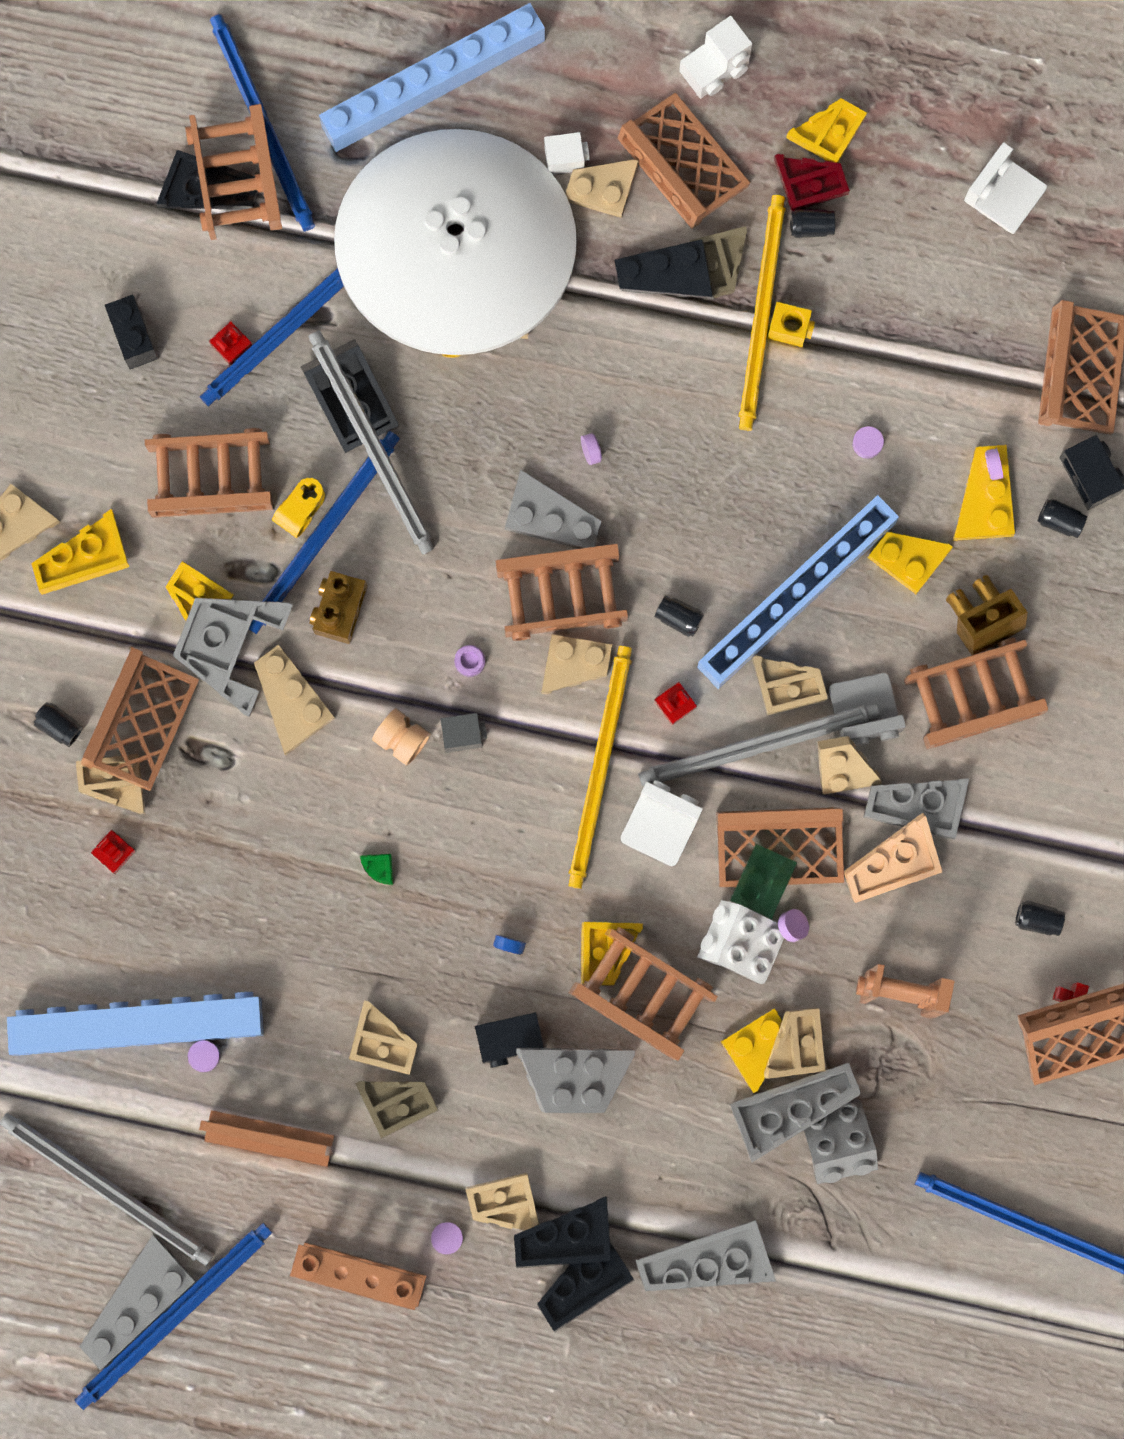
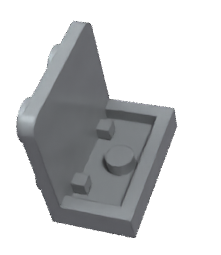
(867, 692)
(842, 1144)

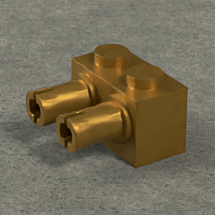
(338, 607)
(991, 621)

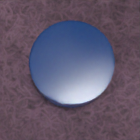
(509, 944)

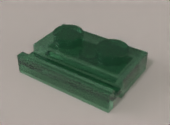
(763, 881)

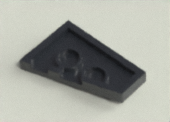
(184, 191)
(670, 270)
(567, 1240)
(582, 1289)

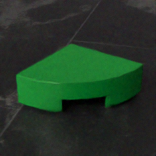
(378, 867)

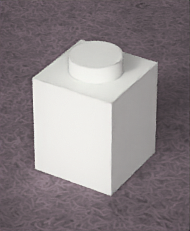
(565, 153)

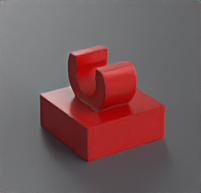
(230, 343)
(675, 703)
(113, 852)
(1062, 994)

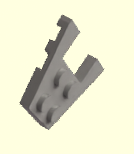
(215, 638)

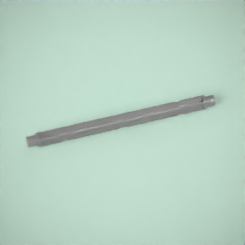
(371, 442)
(759, 744)
(106, 1189)

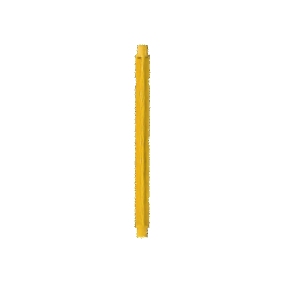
(762, 312)
(600, 767)

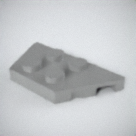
(575, 1077)

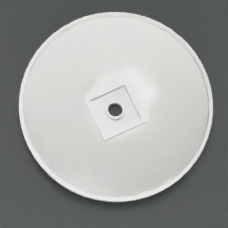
(447, 288)

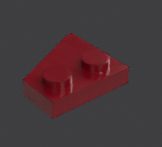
(810, 181)

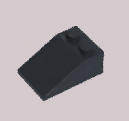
(365, 387)

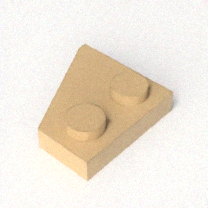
(602, 186)
(574, 662)
(788, 685)
(844, 766)
(111, 788)
(382, 1042)
(797, 1045)
(504, 1202)

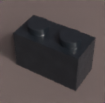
(131, 332)
(1093, 471)
(501, 1038)

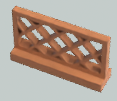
(663, 174)
(1058, 361)
(115, 708)
(787, 820)
(1067, 1016)
(268, 1138)

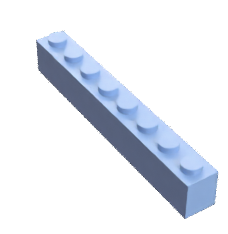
(432, 77)
(797, 592)
(135, 1025)

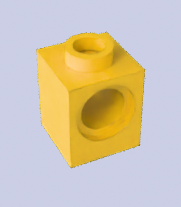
(786, 312)

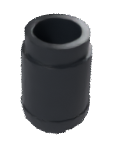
(812, 223)
(1062, 518)
(679, 616)
(57, 724)
(1039, 918)

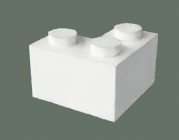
(719, 59)

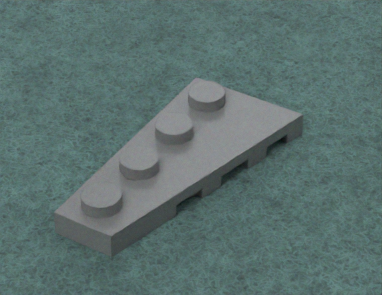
(787, 1110)

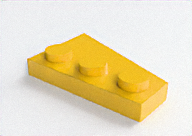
(986, 503)
(84, 557)

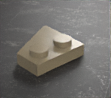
(724, 258)
(396, 1104)

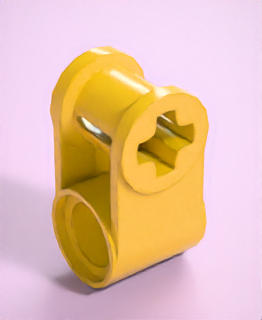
(296, 511)

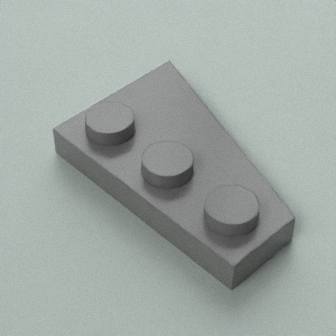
(549, 516)
(903, 802)

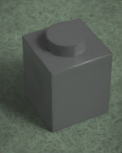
(463, 732)

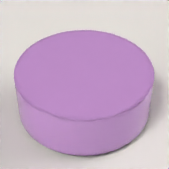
(867, 442)
(591, 449)
(993, 464)
(469, 660)
(793, 925)
(204, 1056)
(446, 1238)

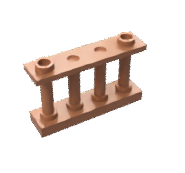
(262, 182)
(225, 499)
(543, 566)
(969, 723)
(932, 999)
(642, 1024)
(358, 1275)

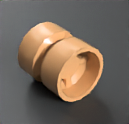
(402, 737)

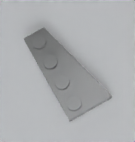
(714, 1260)
(140, 1299)

